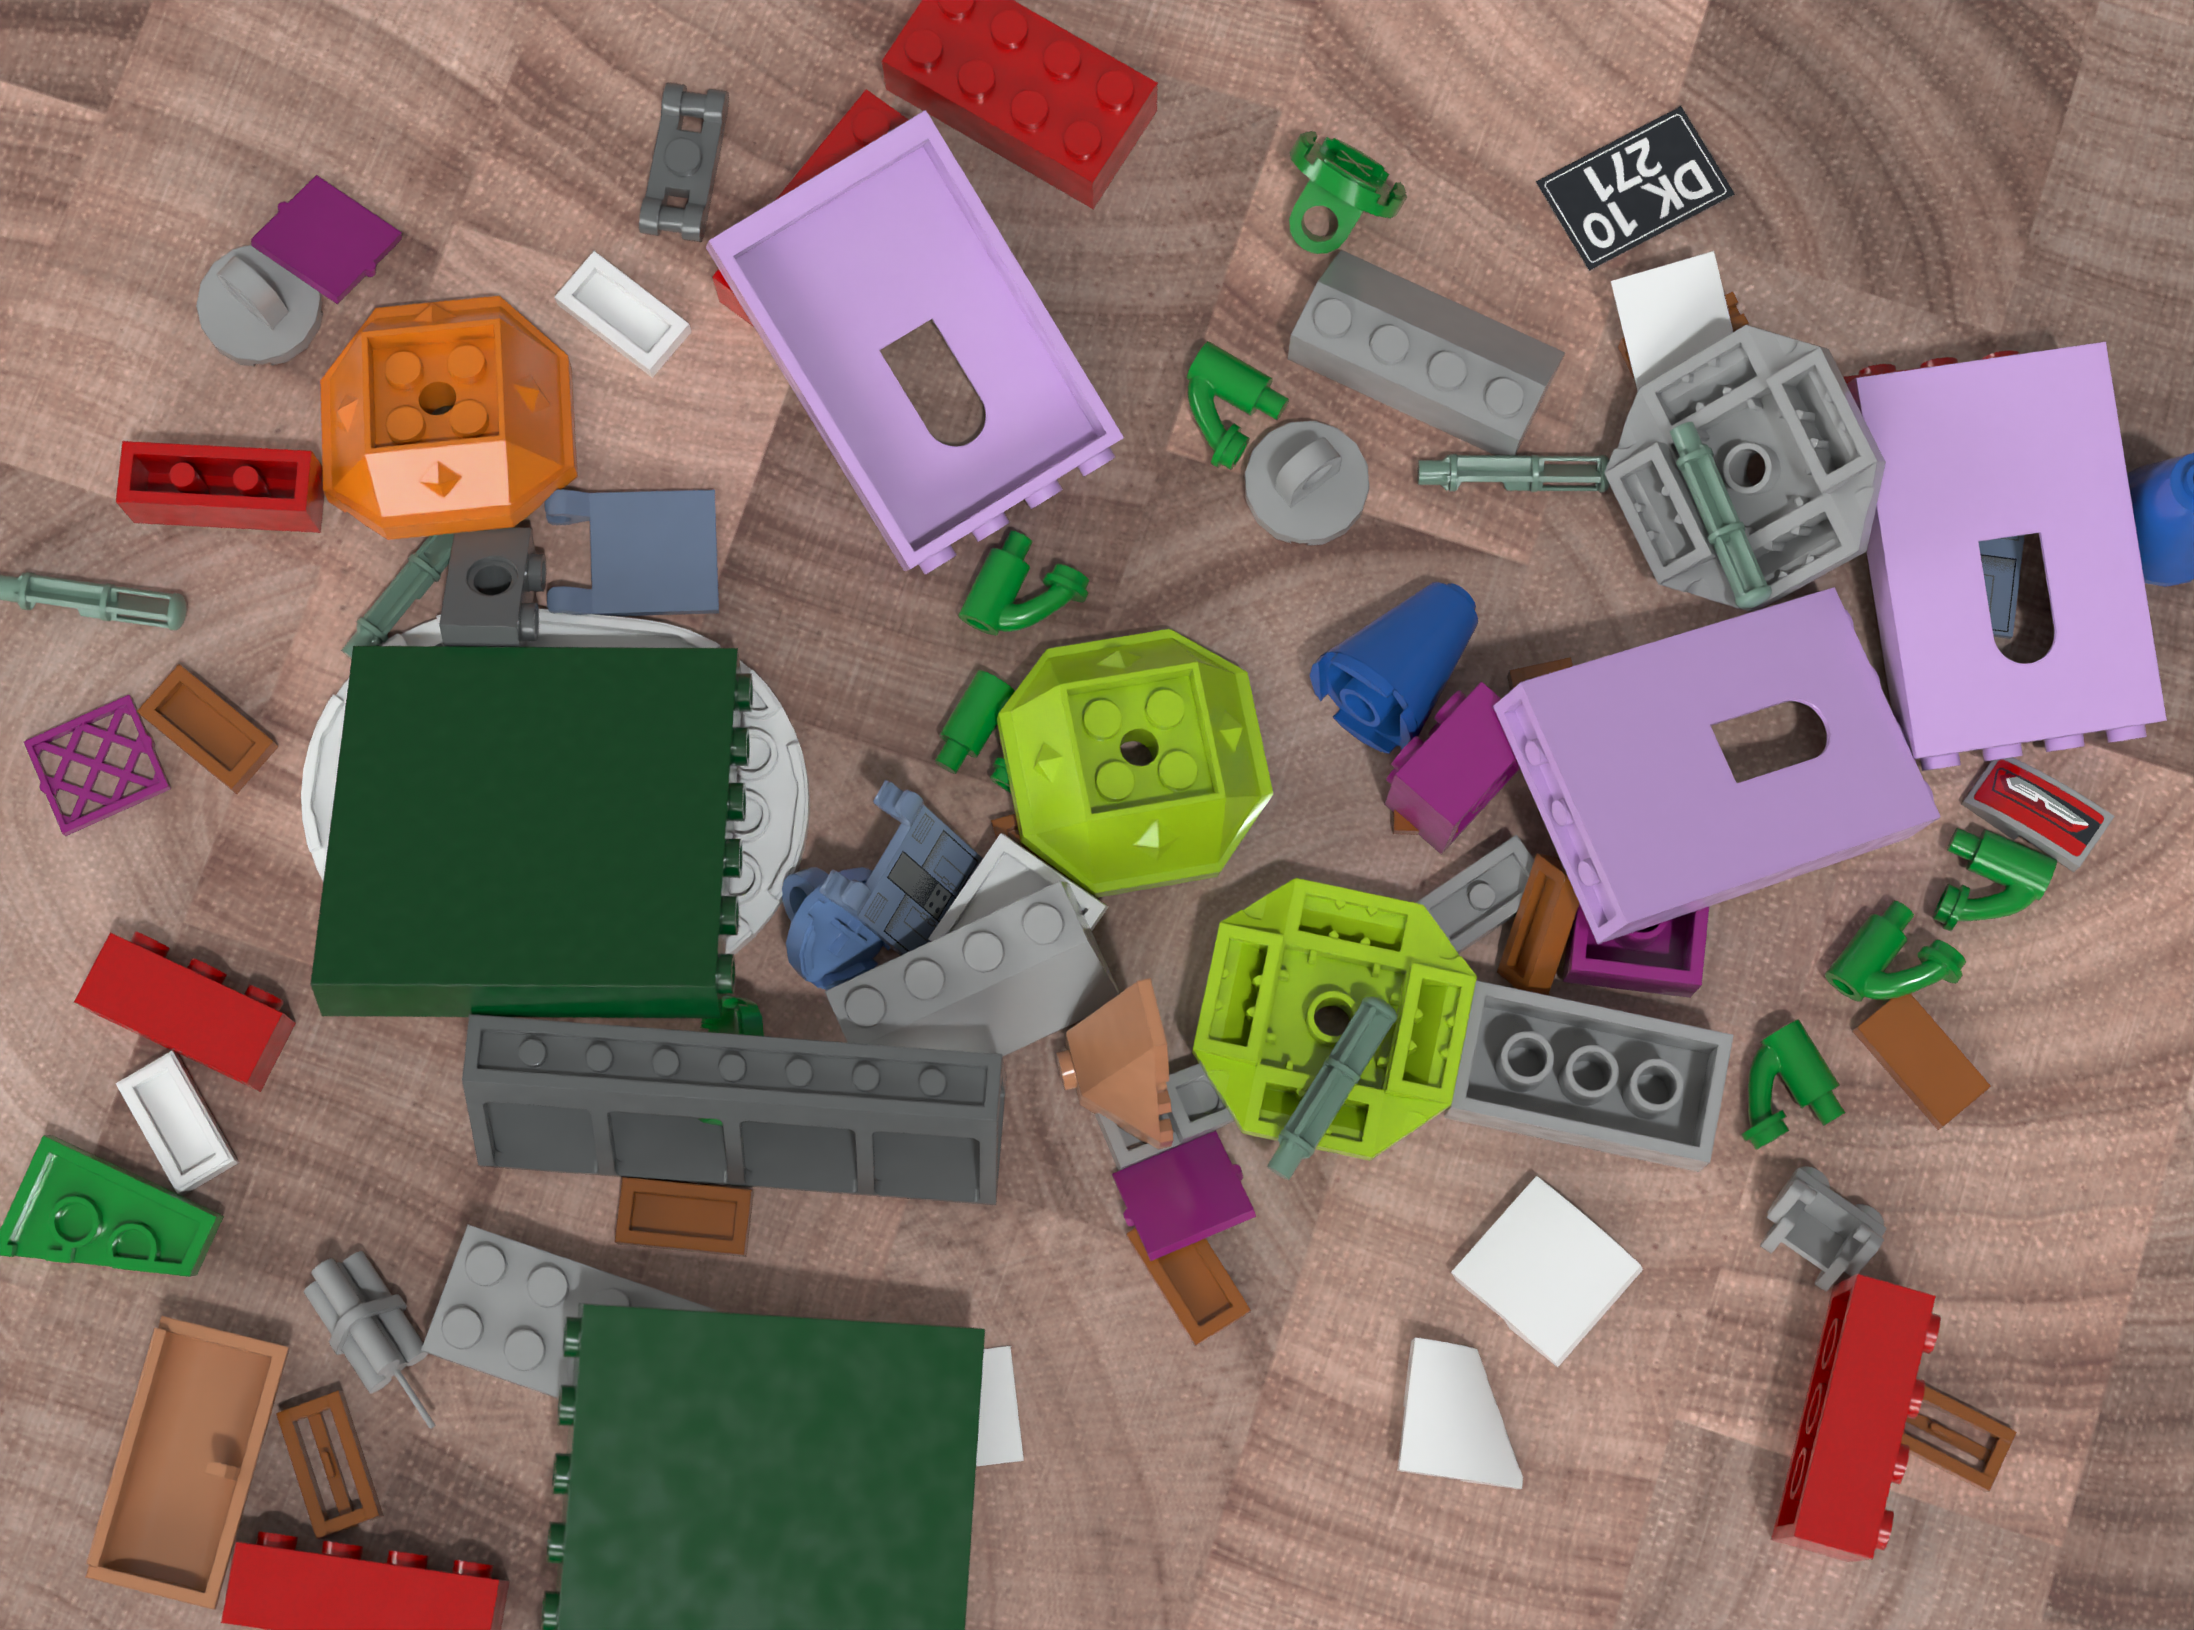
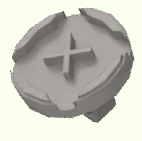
(257, 309)
(1306, 483)

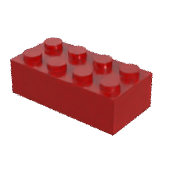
(1023, 90)
(1856, 1419)

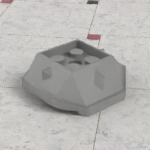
(1749, 399)

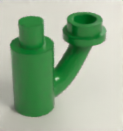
(1237, 383)
(992, 596)
(973, 724)
(2001, 860)
(1862, 963)
(1803, 1071)

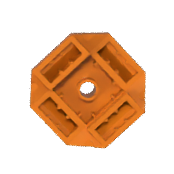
(459, 470)

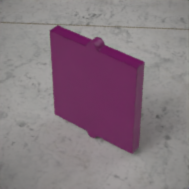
(326, 239)
(1183, 1195)

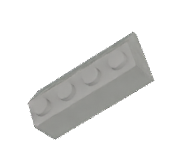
(1423, 354)
(985, 983)

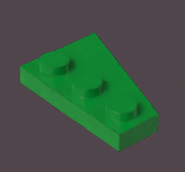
(103, 1215)

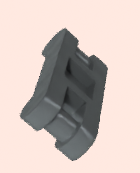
(684, 162)

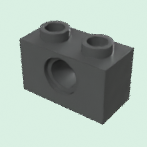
(492, 589)

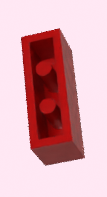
(221, 486)
(187, 1008)

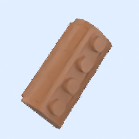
(186, 1462)

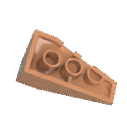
(1122, 1064)

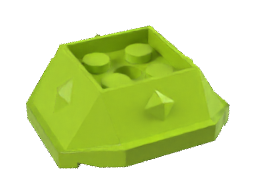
(1120, 822)
(1333, 948)

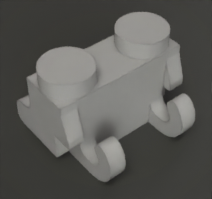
(1823, 1226)

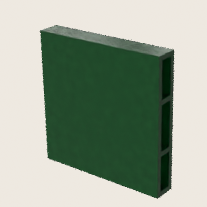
(534, 833)
(763, 1472)

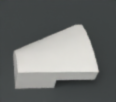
(1453, 1418)

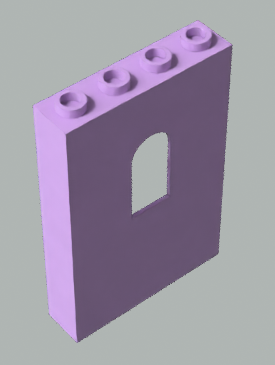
(865, 262)
(1995, 457)
(1644, 792)

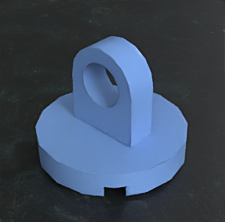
(824, 939)

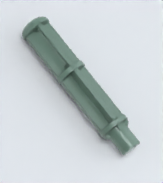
(1515, 472)
(1720, 518)
(410, 584)
(95, 599)
(1332, 1085)

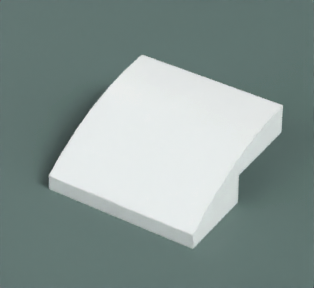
(1547, 1271)

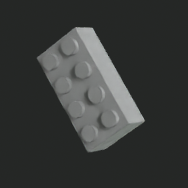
(1591, 1077)
(510, 1307)

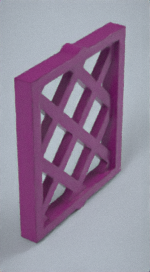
(79, 725)

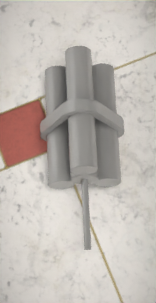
(366, 1323)

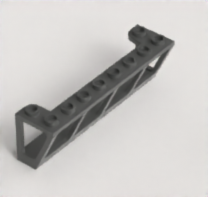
(788, 1109)

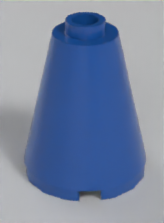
(2165, 519)
(1397, 666)

